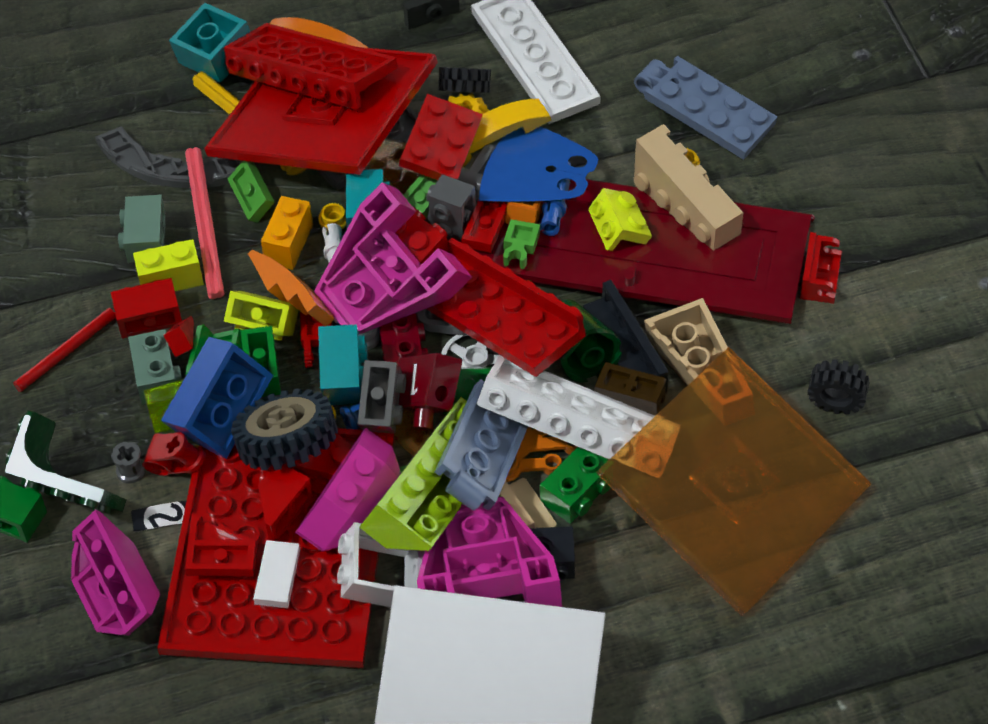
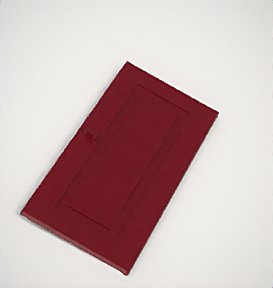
(744, 277)

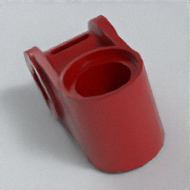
(172, 455)

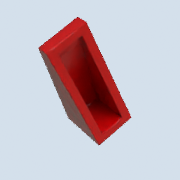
(181, 336)

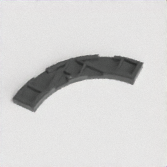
(159, 169)

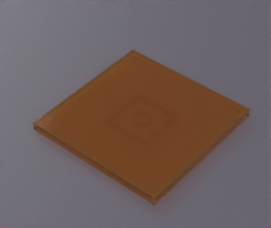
(734, 480)

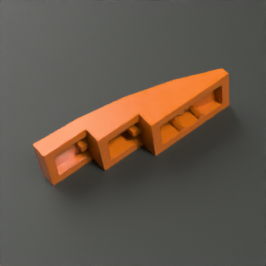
(290, 288)

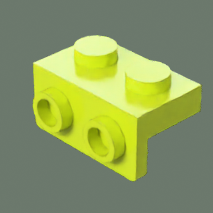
(618, 218)

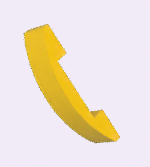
(506, 119)

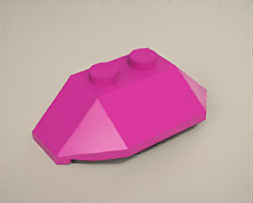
(351, 492)
(111, 577)

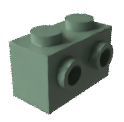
(143, 224)
(152, 361)

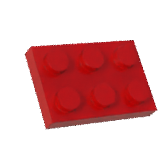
(440, 139)

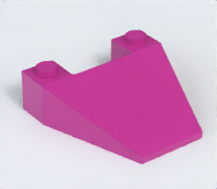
(376, 275)
(491, 558)

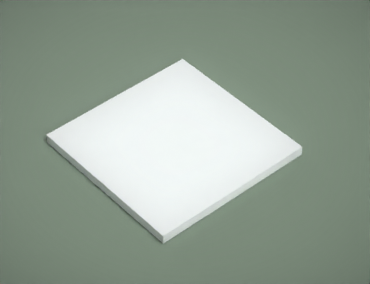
(487, 661)

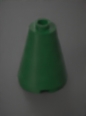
(592, 351)

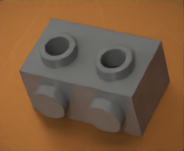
(451, 205)
(380, 396)

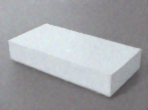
(277, 574)

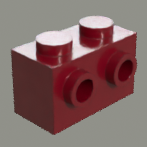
(402, 339)

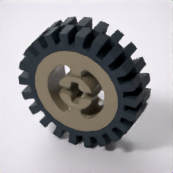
(284, 429)

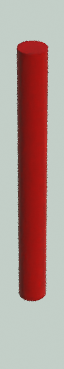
(64, 350)

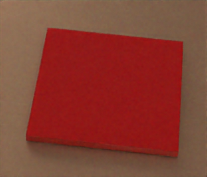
(311, 133)

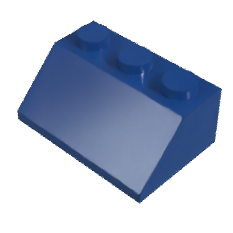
(214, 393)

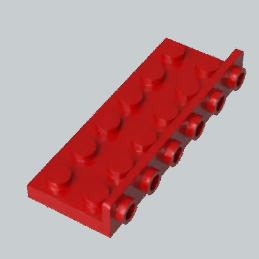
(307, 64)
(510, 313)

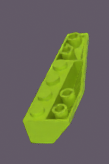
(417, 503)

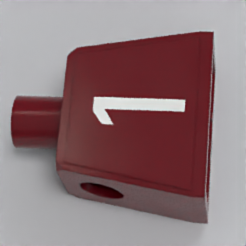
(429, 386)

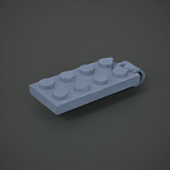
(706, 105)
(480, 453)

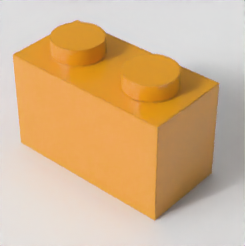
(287, 231)

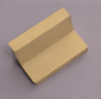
(527, 504)

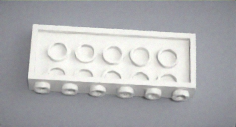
(561, 408)

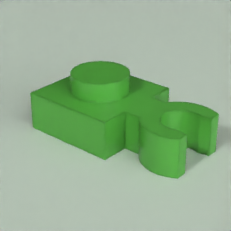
(519, 241)

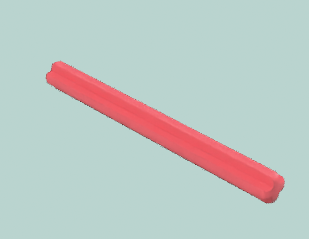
(204, 223)

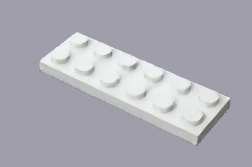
(536, 56)

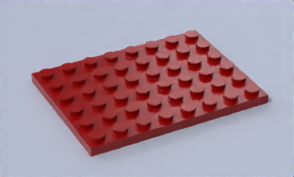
(219, 613)

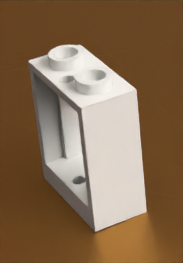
(367, 591)

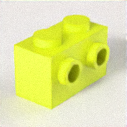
(170, 261)
(255, 311)

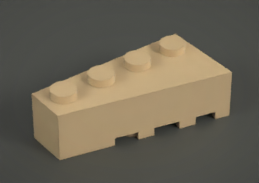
(685, 189)
(686, 338)

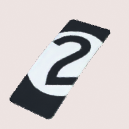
(158, 516)

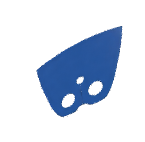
(519, 168)

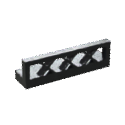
(635, 346)

